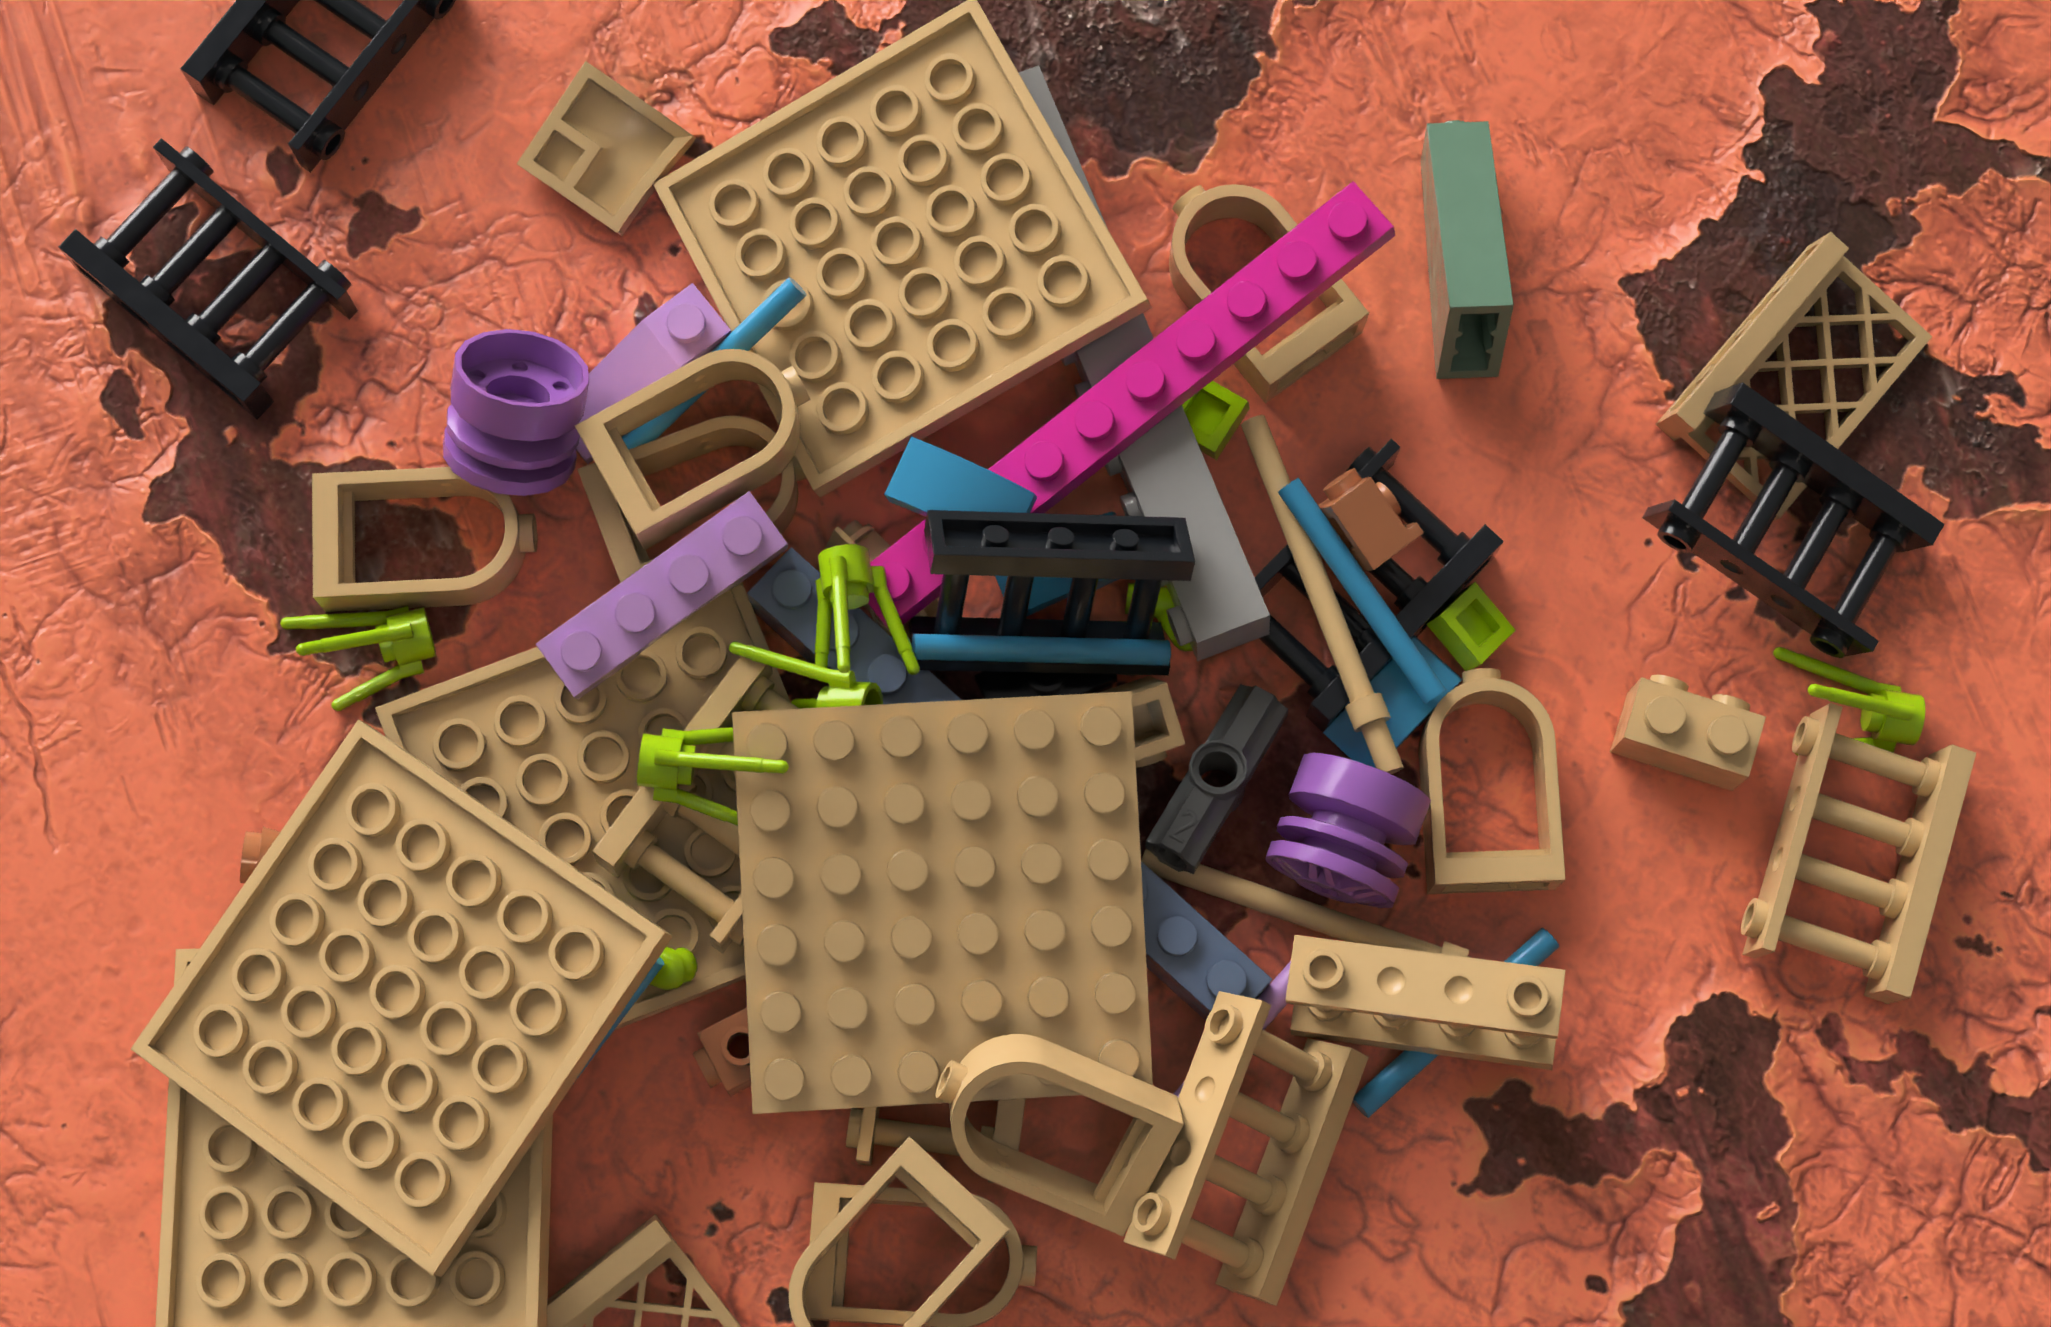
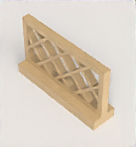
(1768, 330)
(622, 1269)

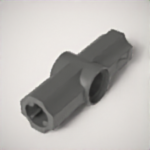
(1201, 809)

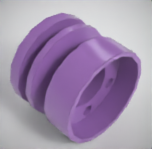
(515, 412)
(1352, 818)

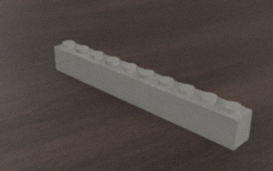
(1171, 478)

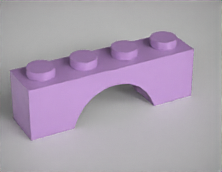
(662, 595)

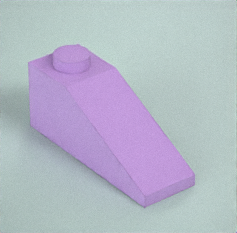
(656, 347)

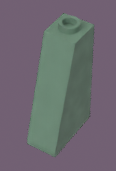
(1465, 250)

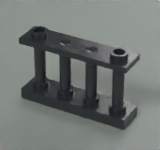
(224, 55)
(197, 335)
(1845, 491)
(1052, 547)
(1416, 598)

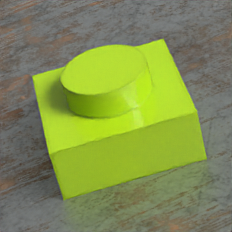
(1215, 416)
(1471, 627)

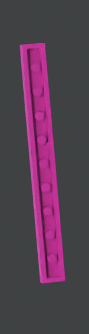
(1165, 373)

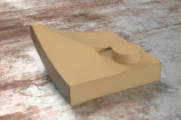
(604, 148)

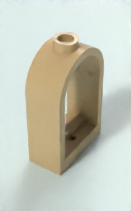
(1306, 346)
(604, 441)
(671, 450)
(334, 541)
(1493, 869)
(1133, 1165)
(941, 1194)
(827, 1281)

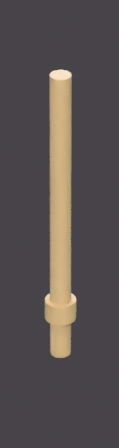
(1366, 709)
(1293, 908)

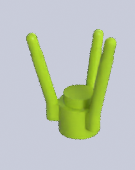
(846, 585)
(400, 634)
(842, 687)
(1885, 711)
(671, 761)

